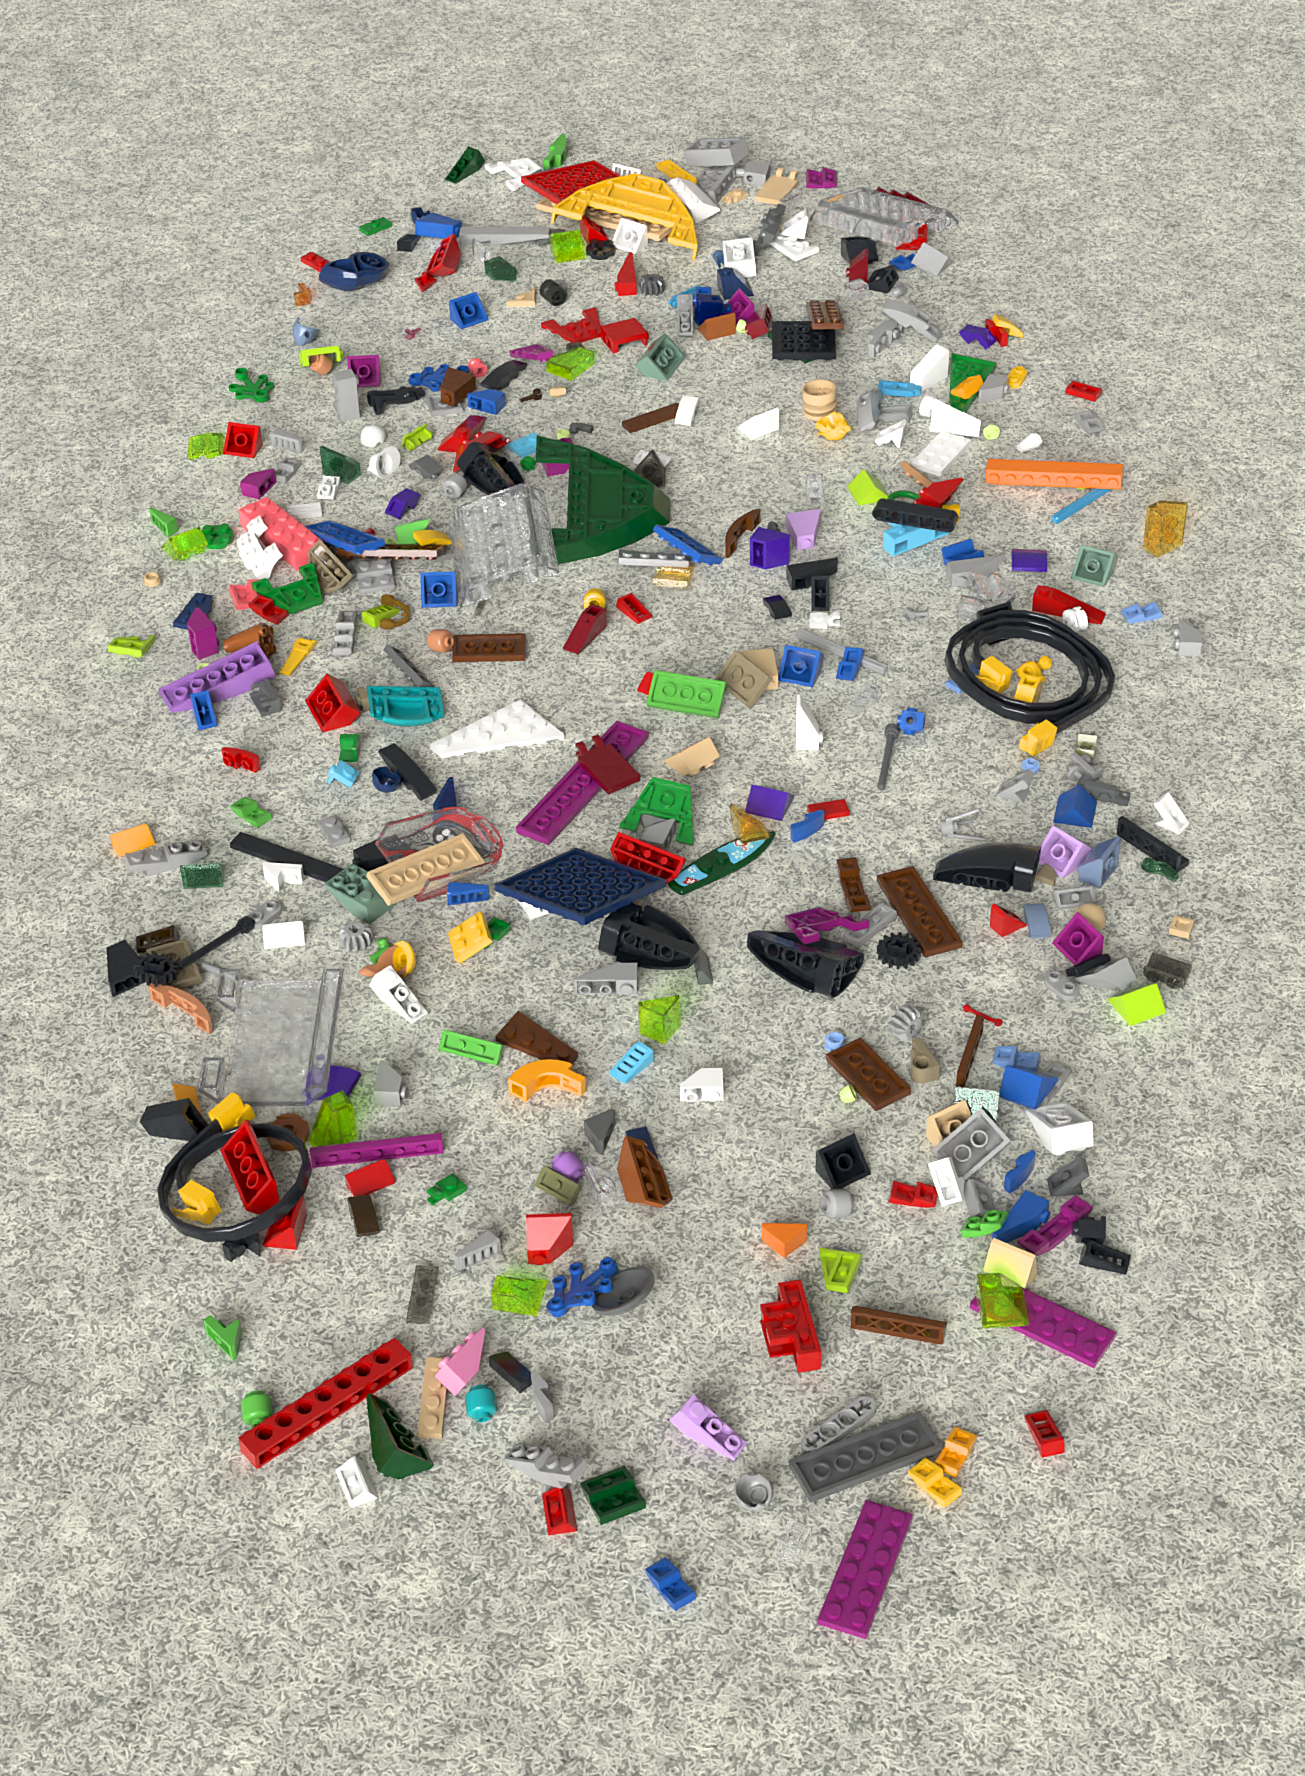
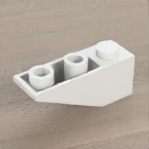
(397, 995)

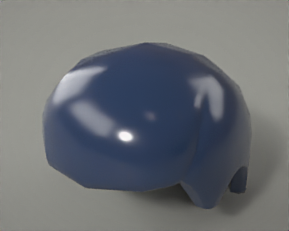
(417, 213)
(385, 780)

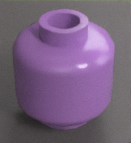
(568, 1165)

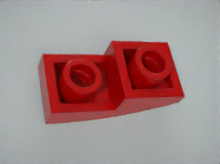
(237, 757)

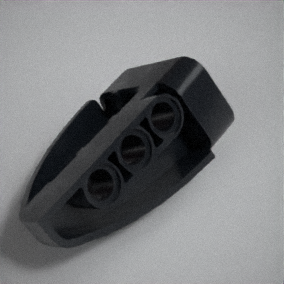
(813, 967)

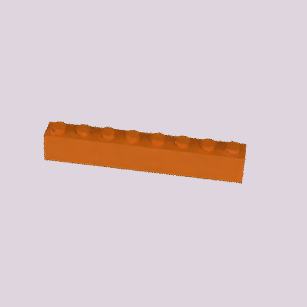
(1054, 473)

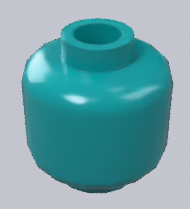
(480, 1403)

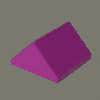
(741, 306)
(367, 369)
(1079, 940)

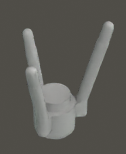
(949, 826)

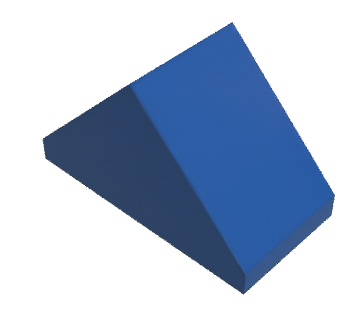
(203, 710)

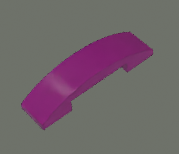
(1056, 1229)

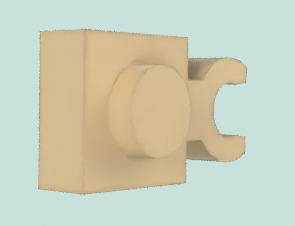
(734, 195)

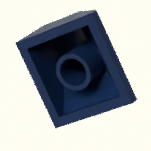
(730, 281)

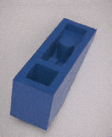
(1024, 1216)

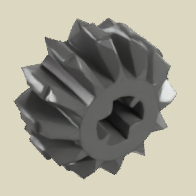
(652, 284)

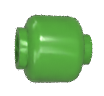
(256, 1408)

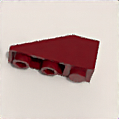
(587, 628)

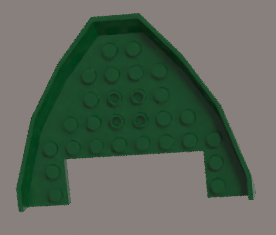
(605, 505)

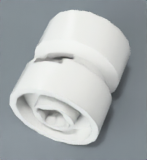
(926, 405)

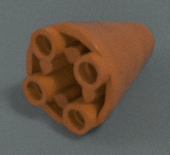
(261, 633)

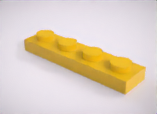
(673, 171)

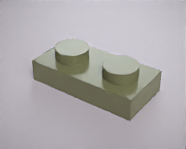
(558, 1185)

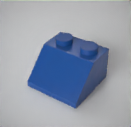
(800, 666)

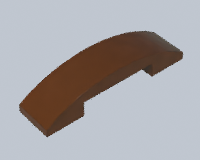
(746, 522)
(852, 886)

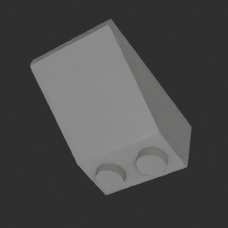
(972, 1144)

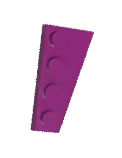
(533, 352)

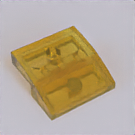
(673, 576)

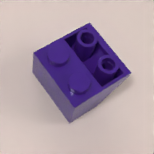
(769, 548)

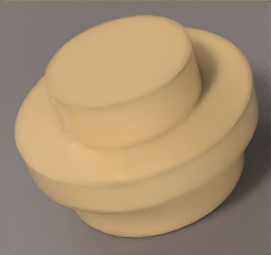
(151, 579)

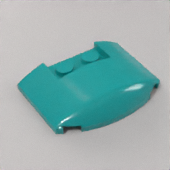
(405, 705)

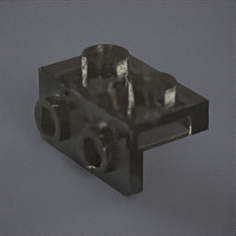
(1167, 970)

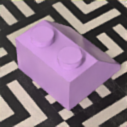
(1062, 852)

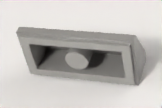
(1073, 897)
(978, 1198)

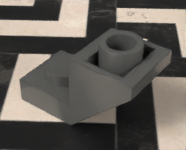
(427, 466)

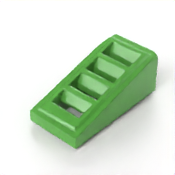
(163, 521)

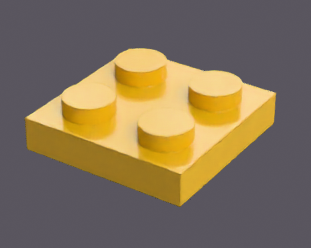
(470, 937)

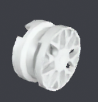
(1075, 619)

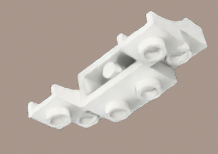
(254, 552)

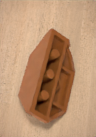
(642, 1175)

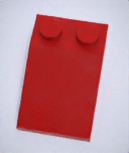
(938, 493)

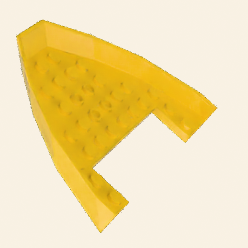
(635, 197)

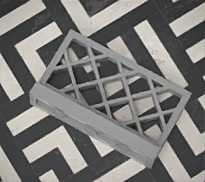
(716, 182)

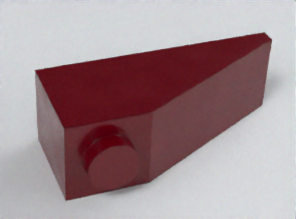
(759, 322)

